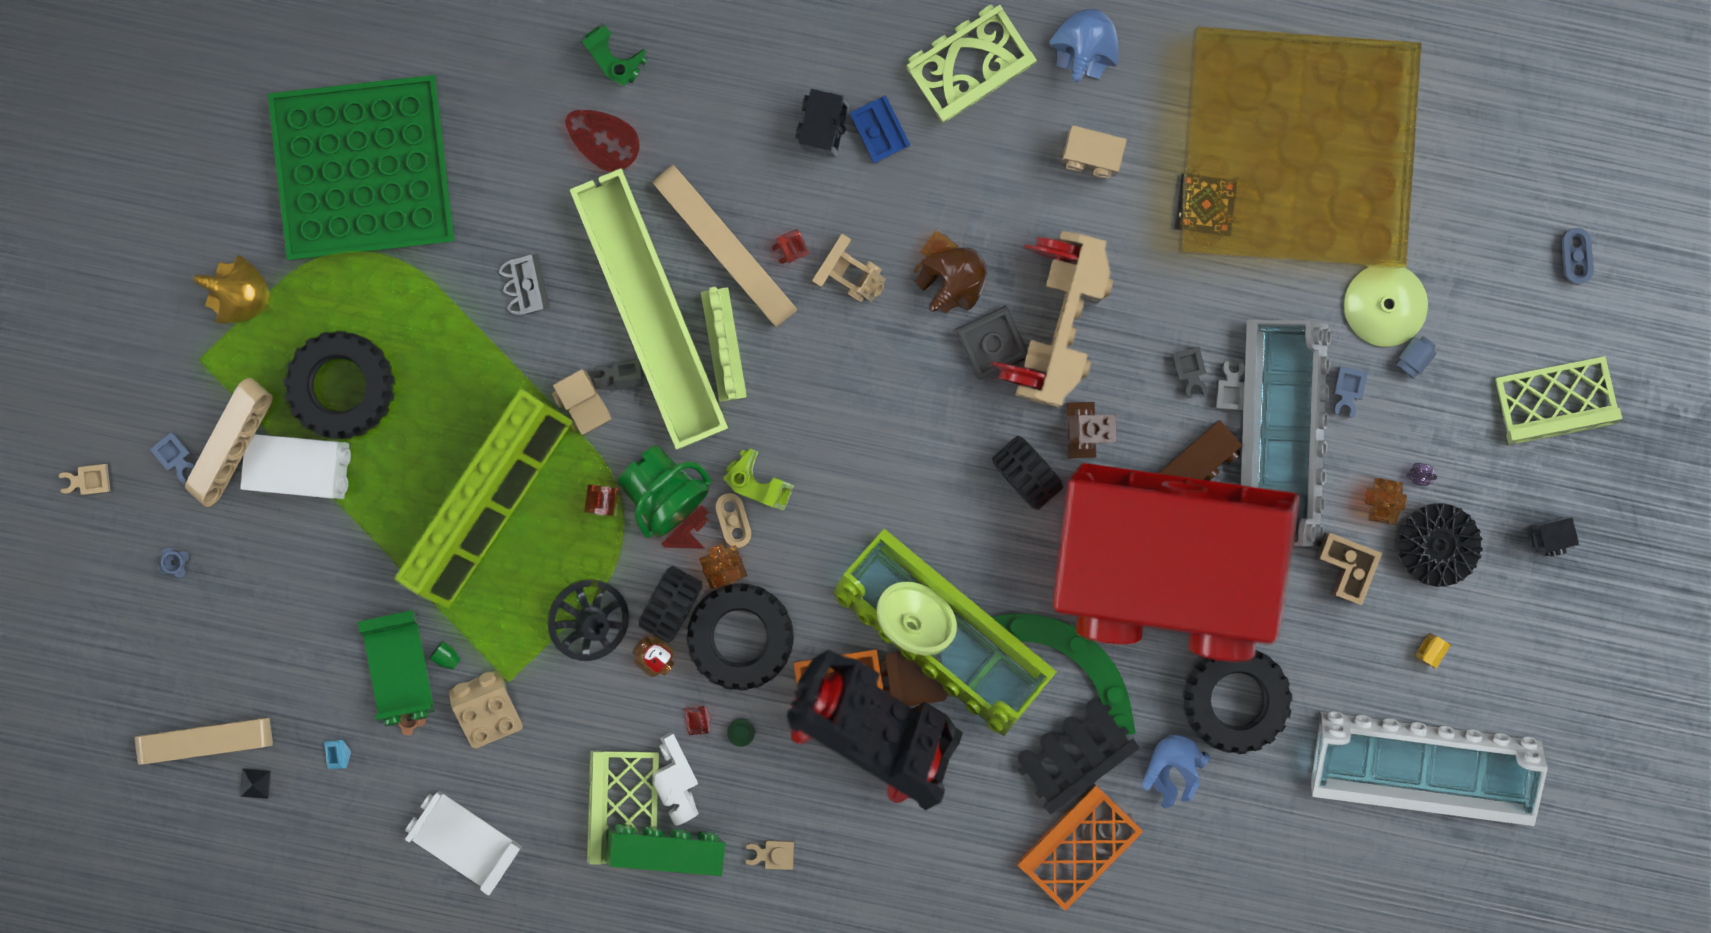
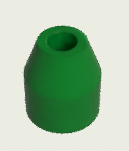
(445, 656)

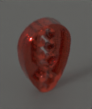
(615, 128)

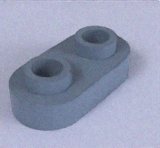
(1578, 256)

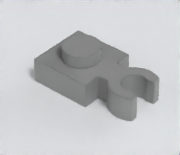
(1231, 392)

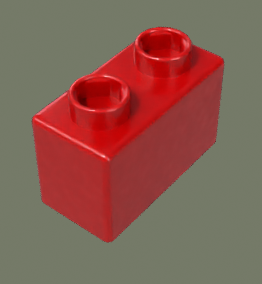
(1175, 559)

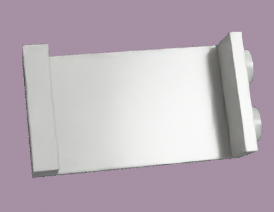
(296, 466)
(463, 841)

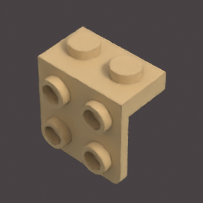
(484, 709)

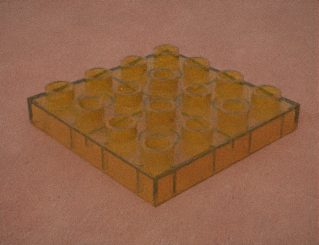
(1300, 148)

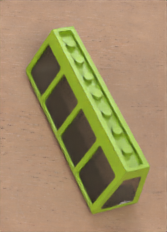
(484, 499)

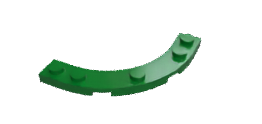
(1083, 651)

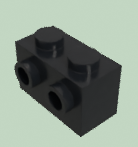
(1553, 536)

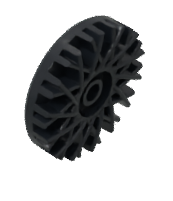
(1418, 549)

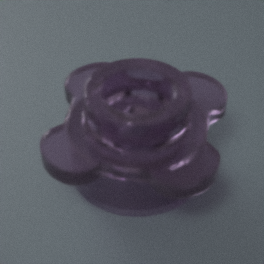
(1422, 474)

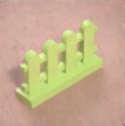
(723, 344)

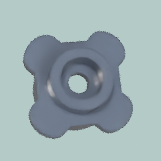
(180, 558)

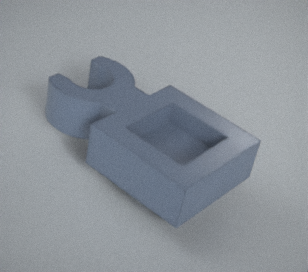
(1349, 386)
(172, 454)

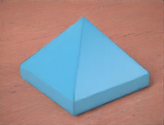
(337, 754)

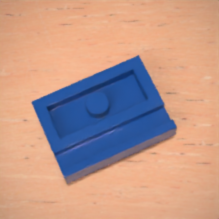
(879, 129)

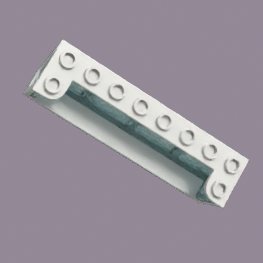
(1428, 768)

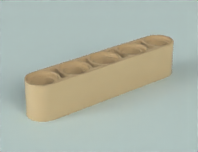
(228, 442)
(203, 741)

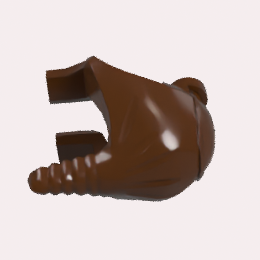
(963, 278)

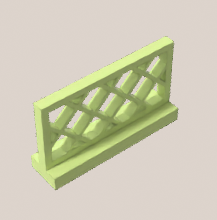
(1564, 424)
(599, 797)

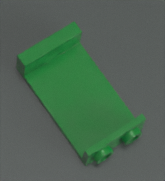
(397, 667)

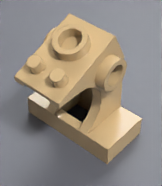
(836, 264)

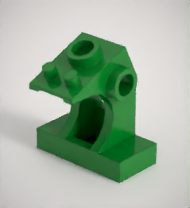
(597, 45)

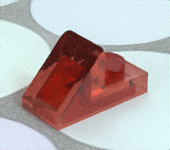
(682, 535)

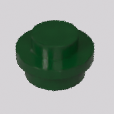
(741, 732)

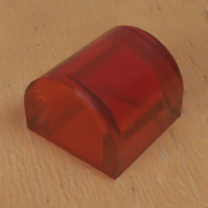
(600, 500)

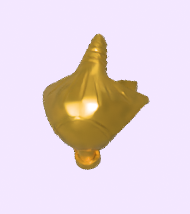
(236, 292)

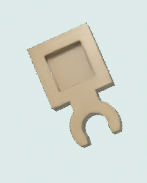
(90, 480)
(776, 855)

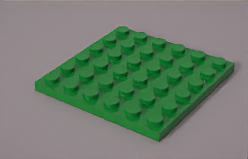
(361, 167)

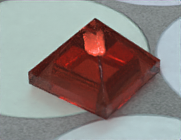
(697, 720)

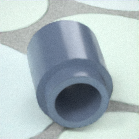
(1416, 356)

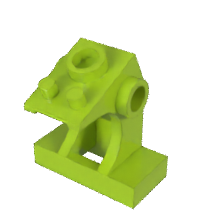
(772, 494)

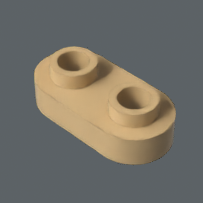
(733, 520)

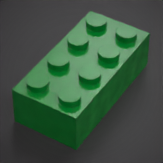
(665, 851)

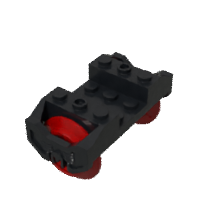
(873, 728)

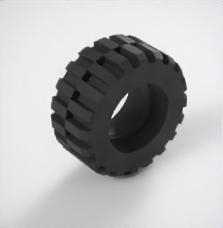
(301, 381)
(703, 648)
(1248, 736)

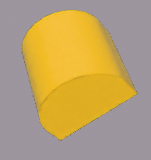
(1432, 650)

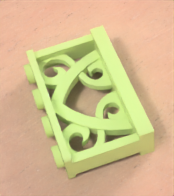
(1009, 64)

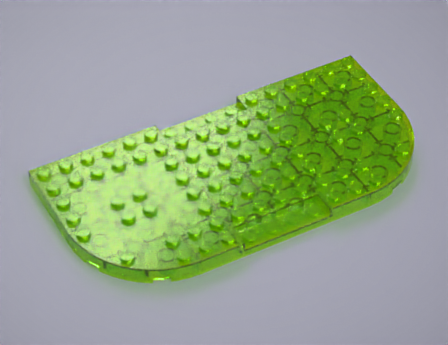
(443, 409)

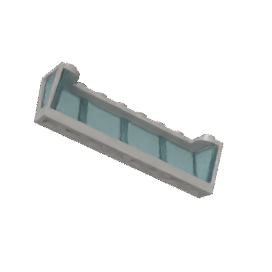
(1287, 415)

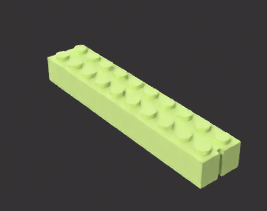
(649, 309)

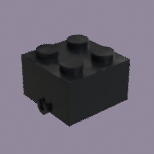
(822, 118)

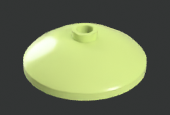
(1366, 308)
(916, 618)

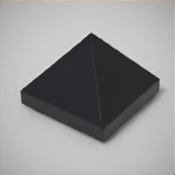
(255, 783)

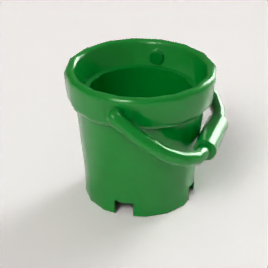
(663, 491)

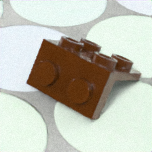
(909, 682)

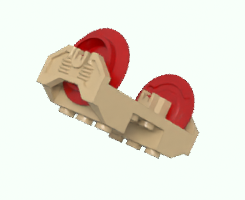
(1083, 273)

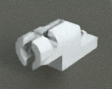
(674, 781)

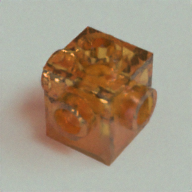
(1385, 501)
(722, 566)

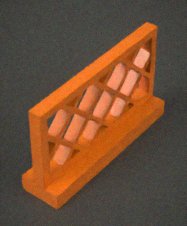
(1062, 829)

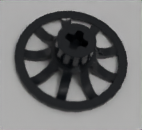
(589, 622)

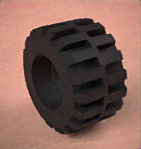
(1027, 472)
(670, 604)

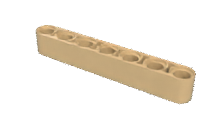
(724, 245)

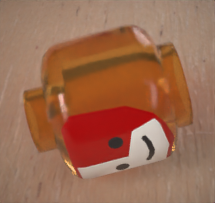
(653, 656)

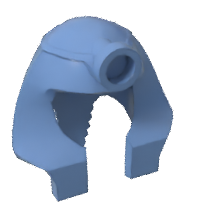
(1093, 42)
(1183, 755)

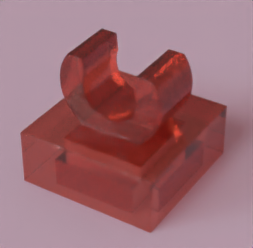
(792, 246)

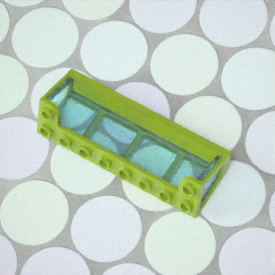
(982, 664)

